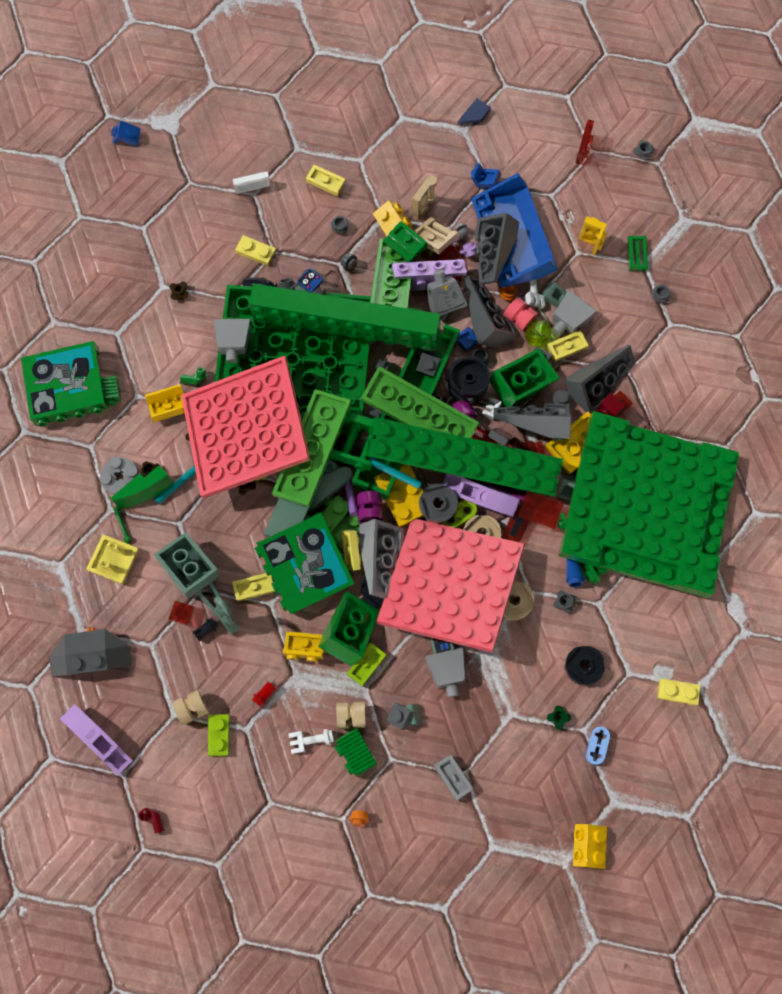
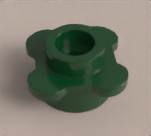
(558, 711)

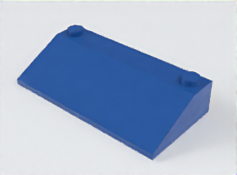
(531, 253)

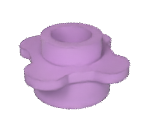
(469, 249)

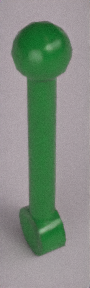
(127, 539)

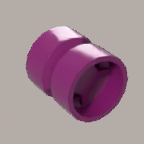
(369, 506)

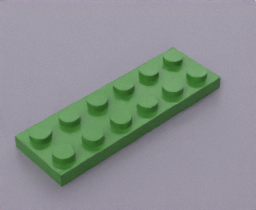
(385, 288)
(414, 406)
(321, 429)

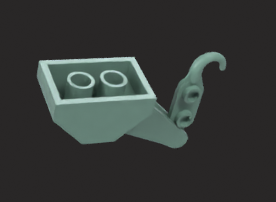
(289, 513)
(191, 572)

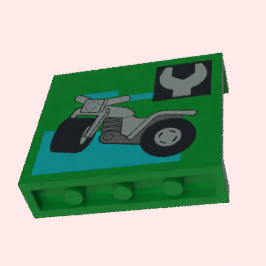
(63, 384)
(304, 563)

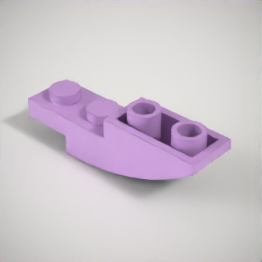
(482, 494)
(96, 739)

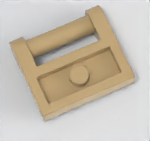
(424, 196)
(436, 241)

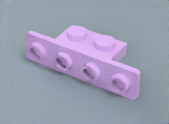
(422, 272)

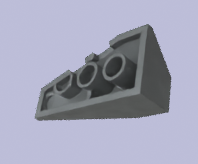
(495, 241)
(486, 318)
(595, 381)
(550, 421)

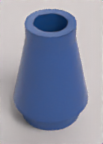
(574, 574)

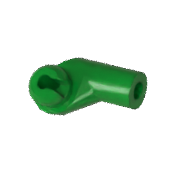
(195, 379)

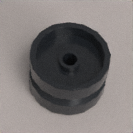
(468, 379)

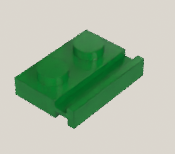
(405, 242)

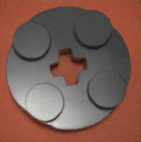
(442, 493)

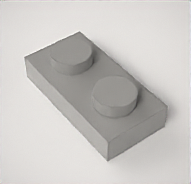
(453, 777)

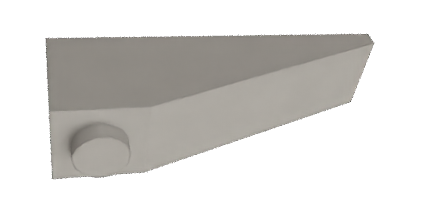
(379, 551)

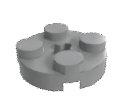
(116, 466)

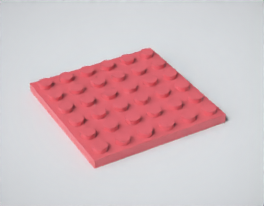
(245, 427)
(451, 585)

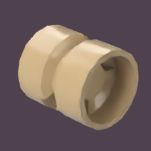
(190, 707)
(350, 715)

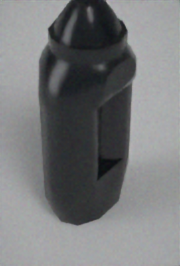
(248, 281)

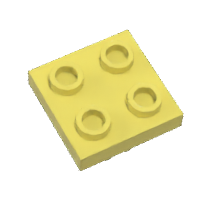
(112, 559)

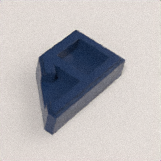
(475, 113)

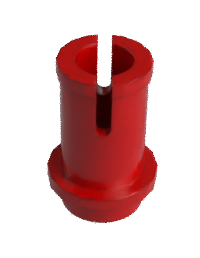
(263, 695)

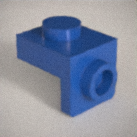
(125, 132)
(485, 177)

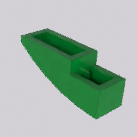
(142, 489)

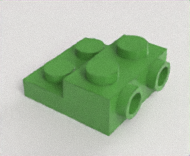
(339, 519)

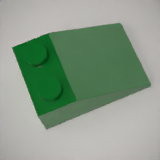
(523, 378)
(349, 629)

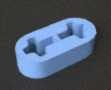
(602, 747)

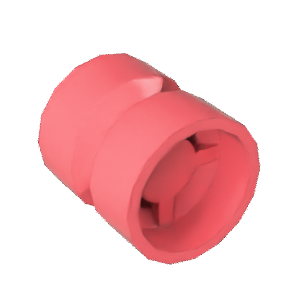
(518, 312)

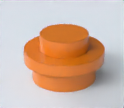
(508, 293)
(359, 818)

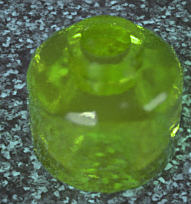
(538, 333)

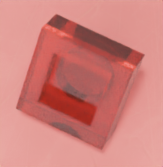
(181, 613)

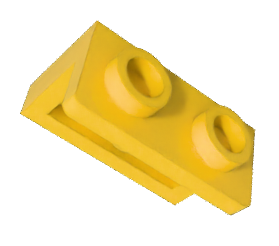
(390, 215)
(593, 233)
(165, 403)
(303, 645)
(590, 846)

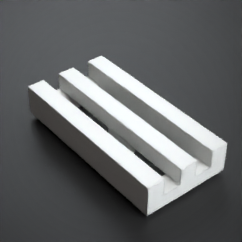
(251, 182)

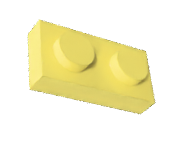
(325, 180)
(255, 250)
(567, 346)
(350, 549)
(253, 587)
(678, 692)

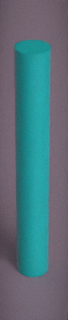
(395, 473)
(177, 484)

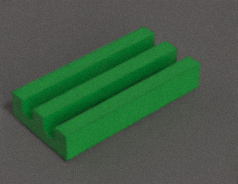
(637, 267)

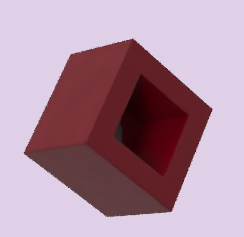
(611, 406)

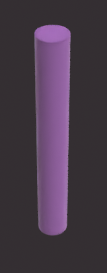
(351, 498)

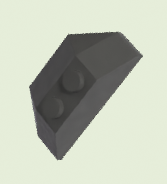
(89, 653)

